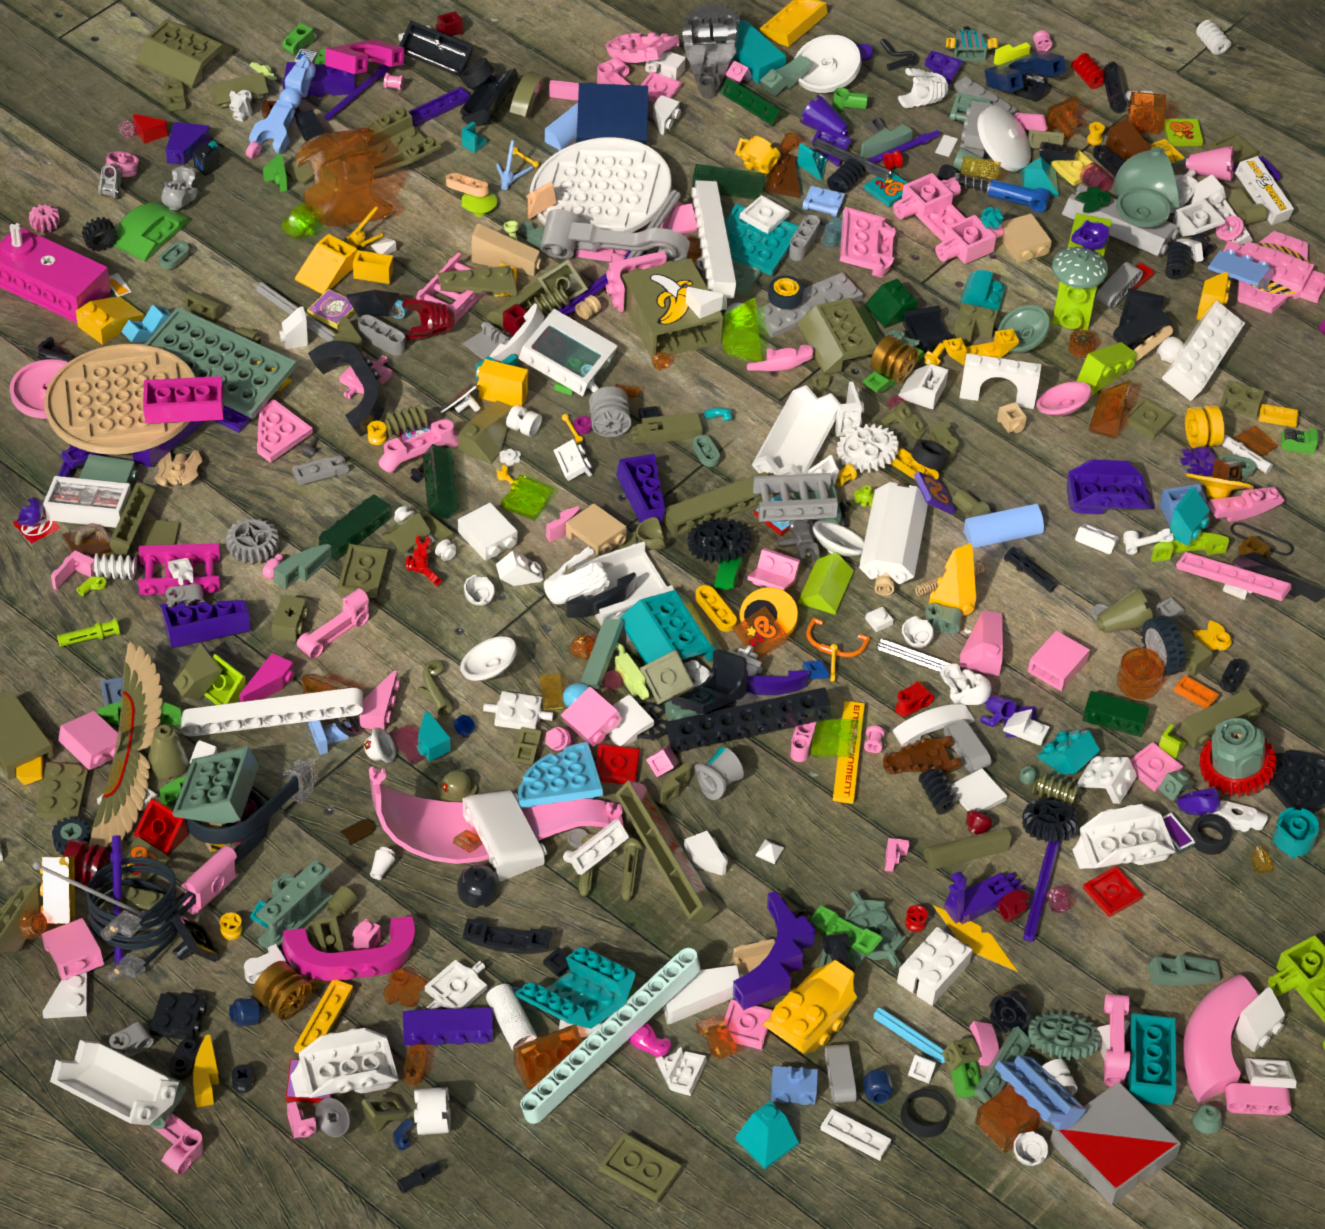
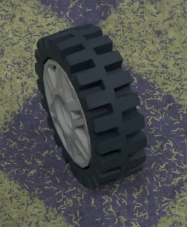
(1164, 639)

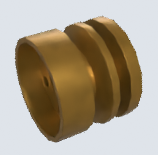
(894, 359)
(282, 990)

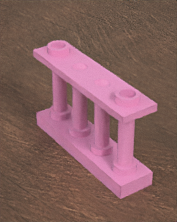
(463, 301)

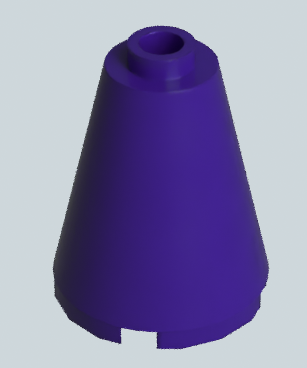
(823, 116)

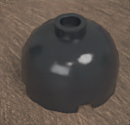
(478, 886)
(1011, 1010)

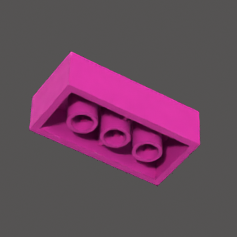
(183, 399)

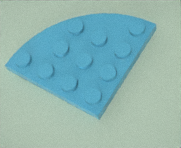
(561, 778)

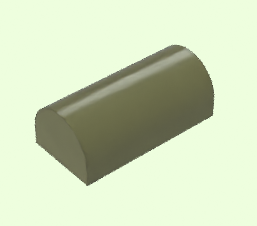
(203, 306)

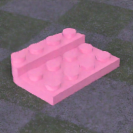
(866, 241)

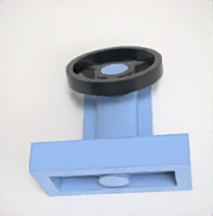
(333, 732)

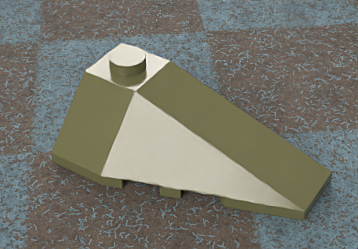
(485, 433)

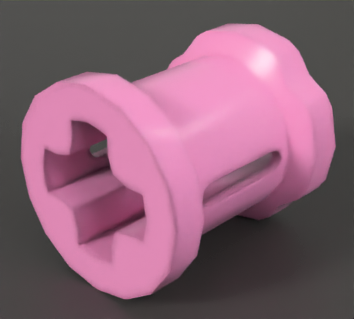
(394, 81)
(874, 737)

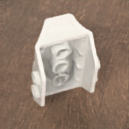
(1122, 837)
(344, 1063)

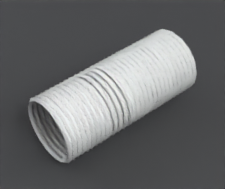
(510, 1015)

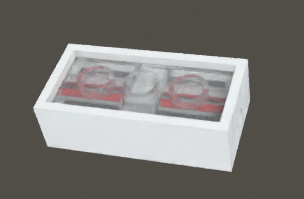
(86, 501)

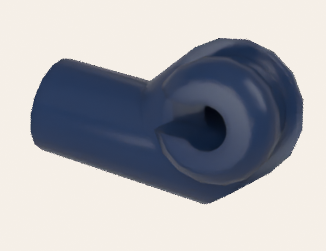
(400, 1134)

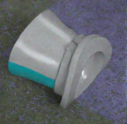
(718, 773)

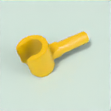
(503, 475)

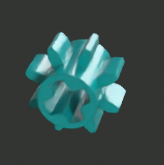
(991, 217)

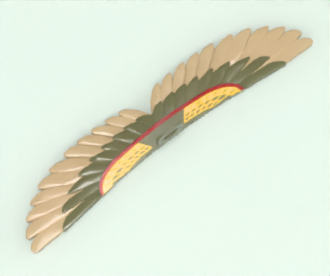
(129, 768)

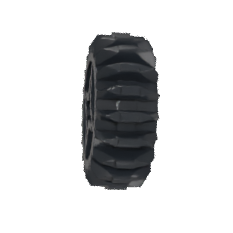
(1050, 820)

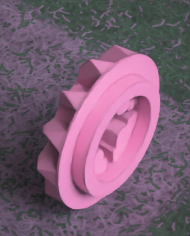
(1223, 230)

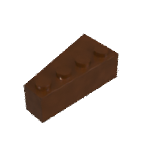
(1126, 140)

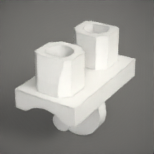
(241, 104)
(753, 664)

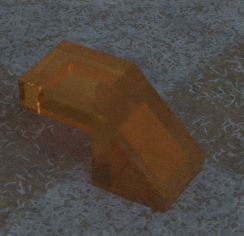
(717, 1036)

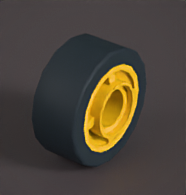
(785, 292)

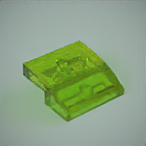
(527, 497)
(834, 738)

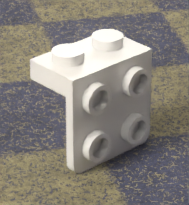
(1111, 773)

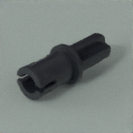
(418, 1177)

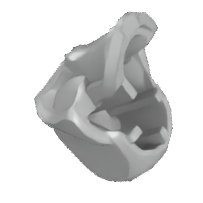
(180, 190)

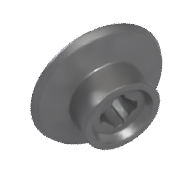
(326, 1118)

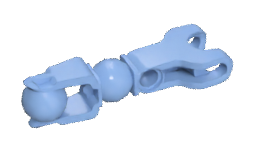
(282, 113)

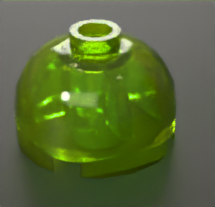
(300, 222)

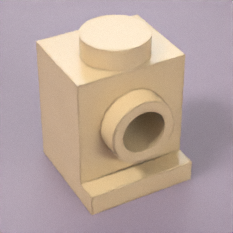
(1015, 420)

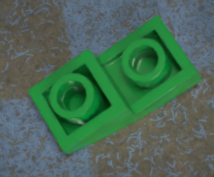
(727, 573)

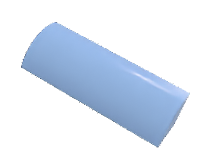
(563, 130)
(1004, 525)

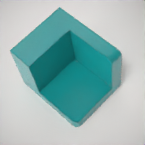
(471, 139)

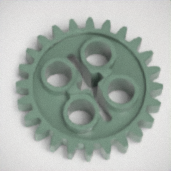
(1064, 1035)

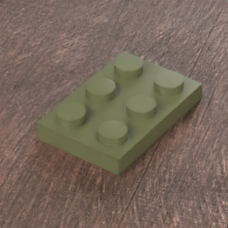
(363, 570)
(62, 791)
(640, 1168)

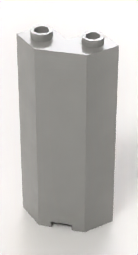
(1147, 238)

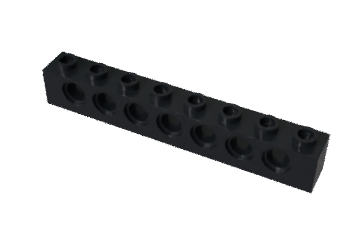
(748, 720)

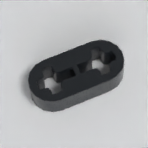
(1230, 674)

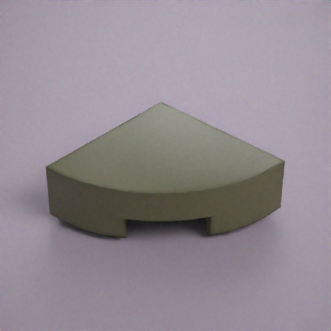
(820, 384)

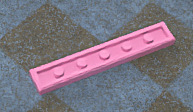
(1233, 576)

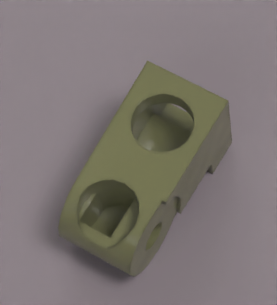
(940, 434)

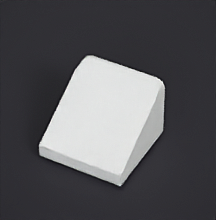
(203, 749)

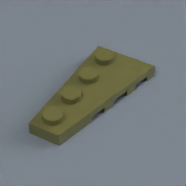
(483, 279)

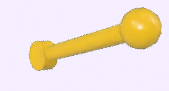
(535, 163)
(578, 439)
(833, 647)

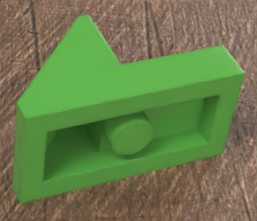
(276, 171)

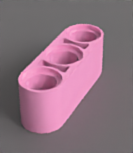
(802, 741)
(1257, 1099)

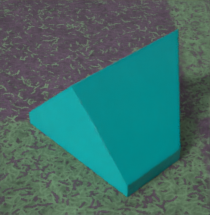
(812, 161)

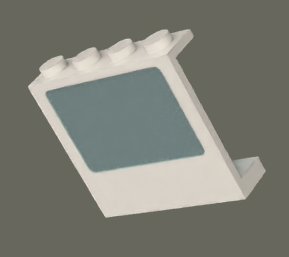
(567, 351)

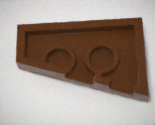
(784, 177)

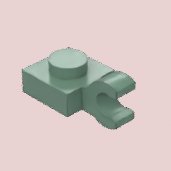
(534, 235)

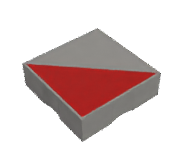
(1116, 1143)

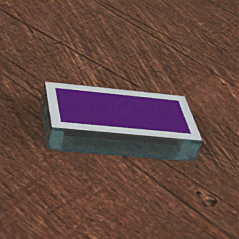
(1179, 836)

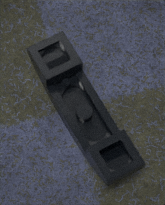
(585, 607)
(506, 940)

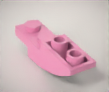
(1247, 505)

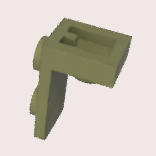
(907, 418)

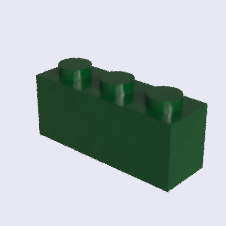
(1115, 713)

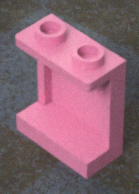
(73, 949)

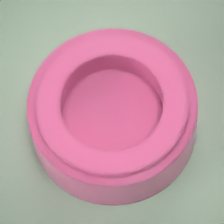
(253, 150)

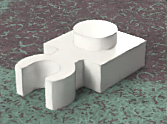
(181, 569)

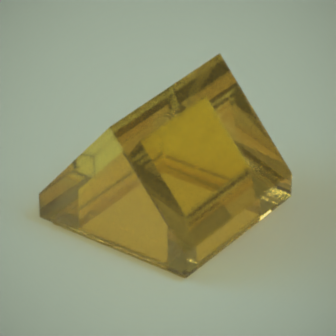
(1261, 861)

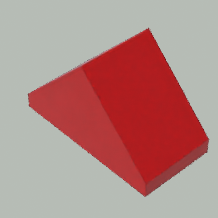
(150, 128)

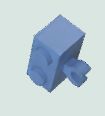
(793, 1085)

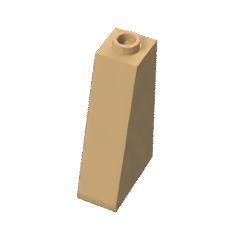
(493, 247)

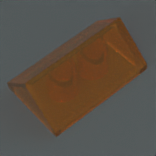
(1110, 410)
(540, 1056)

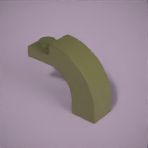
(527, 92)

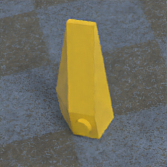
(958, 584)

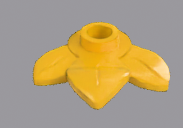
(1213, 637)

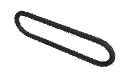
(1264, 533)

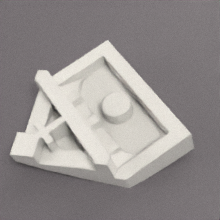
(682, 1070)

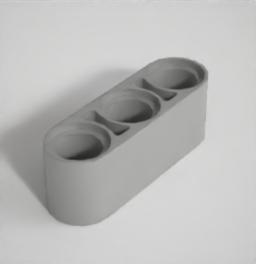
(804, 237)
(1118, 284)
(381, 335)
(967, 746)
(840, 1073)

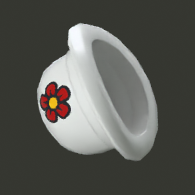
(380, 746)

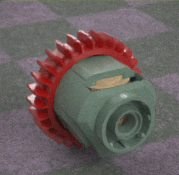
(1237, 758)

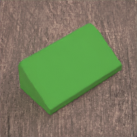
(965, 1079)

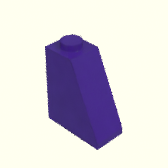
(184, 140)

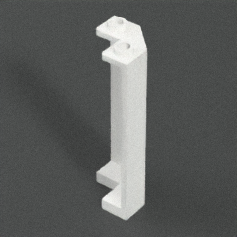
(797, 433)
(894, 532)
(116, 1083)

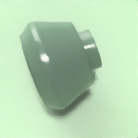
(1207, 1119)

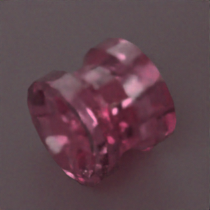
(1059, 900)

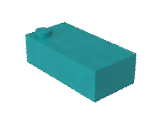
(756, 52)
(1152, 1059)

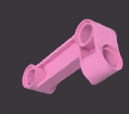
(612, 72)
(354, 614)
(1116, 1059)
(181, 1154)

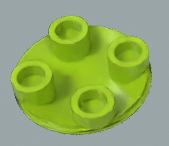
(479, 205)

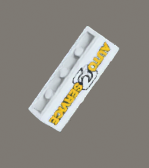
(1264, 190)

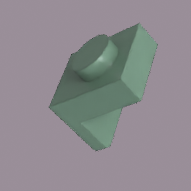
(1175, 783)

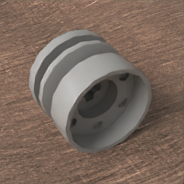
(609, 411)

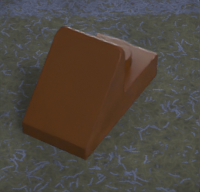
(1227, 470)

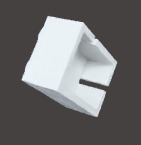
(936, 966)

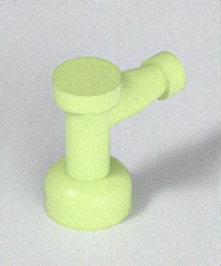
(511, 228)

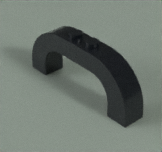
(374, 399)

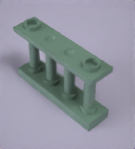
(295, 904)

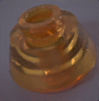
(582, 646)
(32, 924)

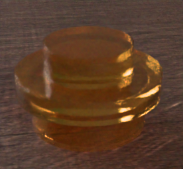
(660, 360)

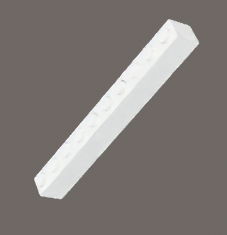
(713, 238)

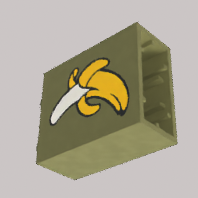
(659, 308)

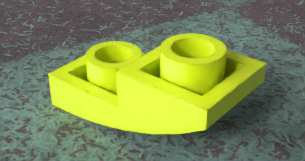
(1010, 53)

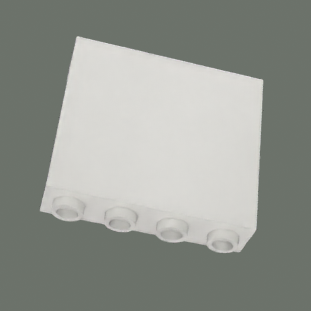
(621, 563)

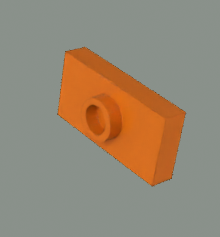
(1196, 692)

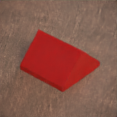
(161, 828)

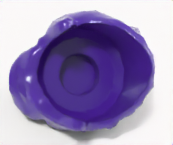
(1091, 235)

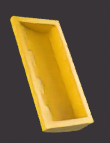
(794, 21)

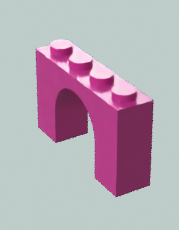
(355, 56)

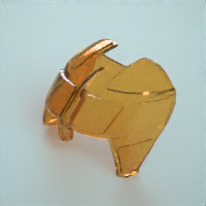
(344, 186)

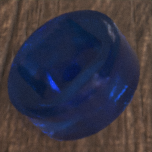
(464, 725)

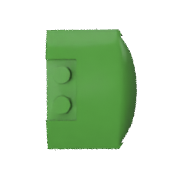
(148, 229)

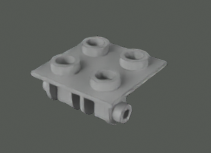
(486, 341)

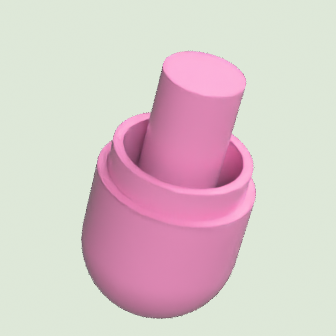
(270, 564)

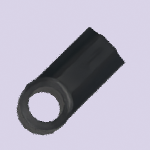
(838, 947)

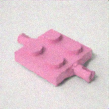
(351, 380)

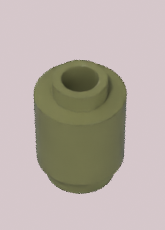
(248, 334)
(341, 901)

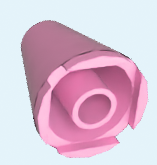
(1213, 162)

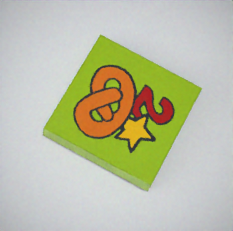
(1183, 132)

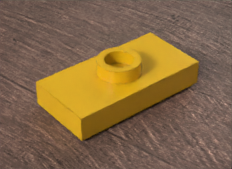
(1278, 415)

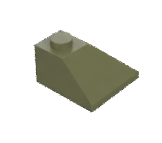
(568, 276)
(197, 673)

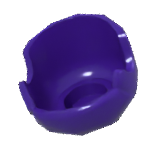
(32, 514)

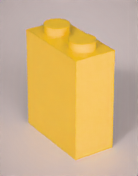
(502, 383)

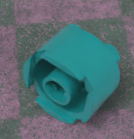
(1296, 832)

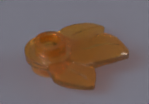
(403, 991)

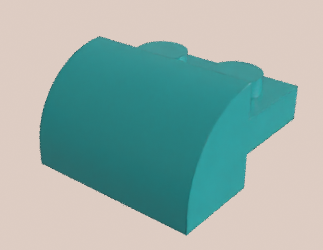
(983, 290)

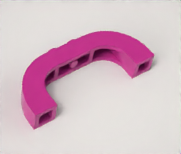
(350, 963)

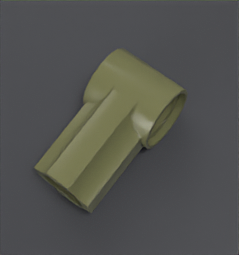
(969, 505)

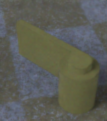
(1244, 208)

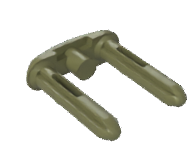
(632, 848)

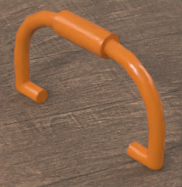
(826, 649)

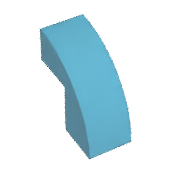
(142, 331)

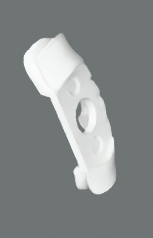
(1249, 819)

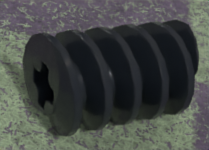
(845, 176)
(1178, 260)
(938, 790)

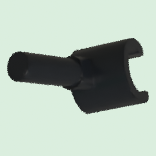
(417, 473)
(844, 509)

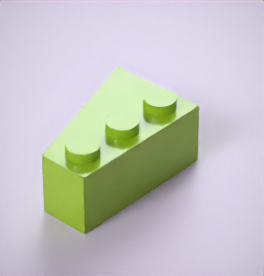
(1106, 366)

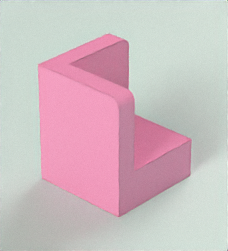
(662, 760)

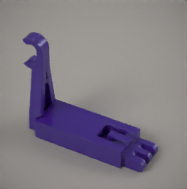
(979, 899)

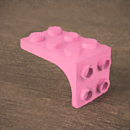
(615, 285)

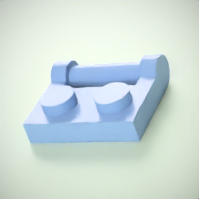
(823, 200)

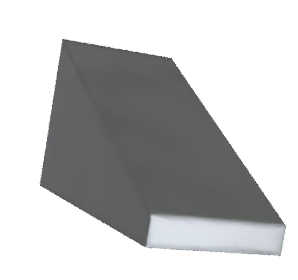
(875, 125)

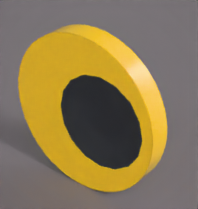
(777, 602)

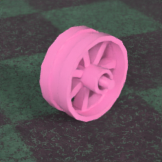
(126, 160)

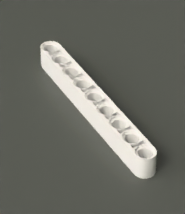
(272, 712)

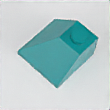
(767, 1135)

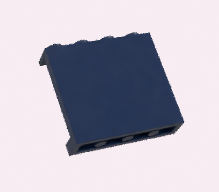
(612, 112)

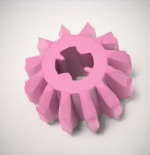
(44, 218)

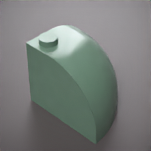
(1151, 171)

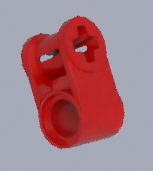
(913, 699)

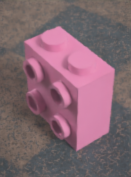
(591, 717)

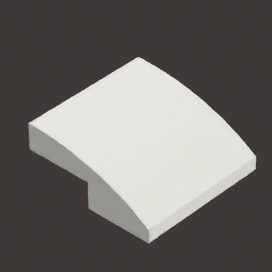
(633, 722)

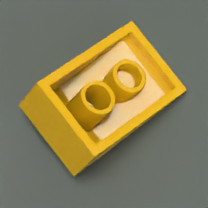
(106, 318)

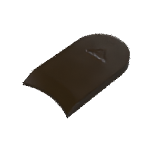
(358, 831)

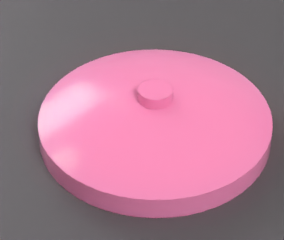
(30, 386)

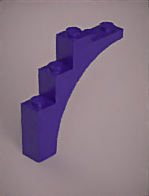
(773, 974)

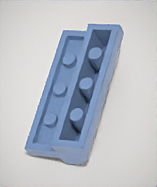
(1041, 1091)

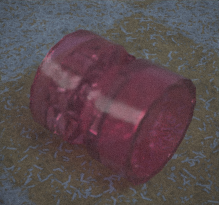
(1094, 176)

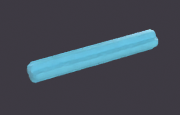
(909, 1034)

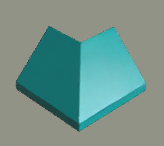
(1040, 175)

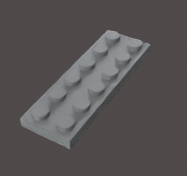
(778, 320)

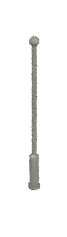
(37, 865)

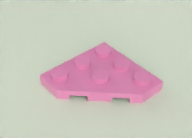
(279, 430)

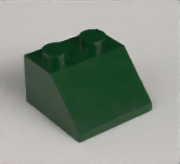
(890, 303)

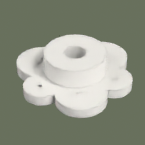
(510, 457)

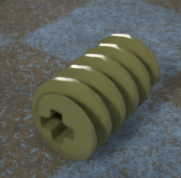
(552, 300)
(405, 419)
(1053, 789)

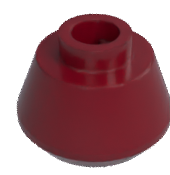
(978, 822)

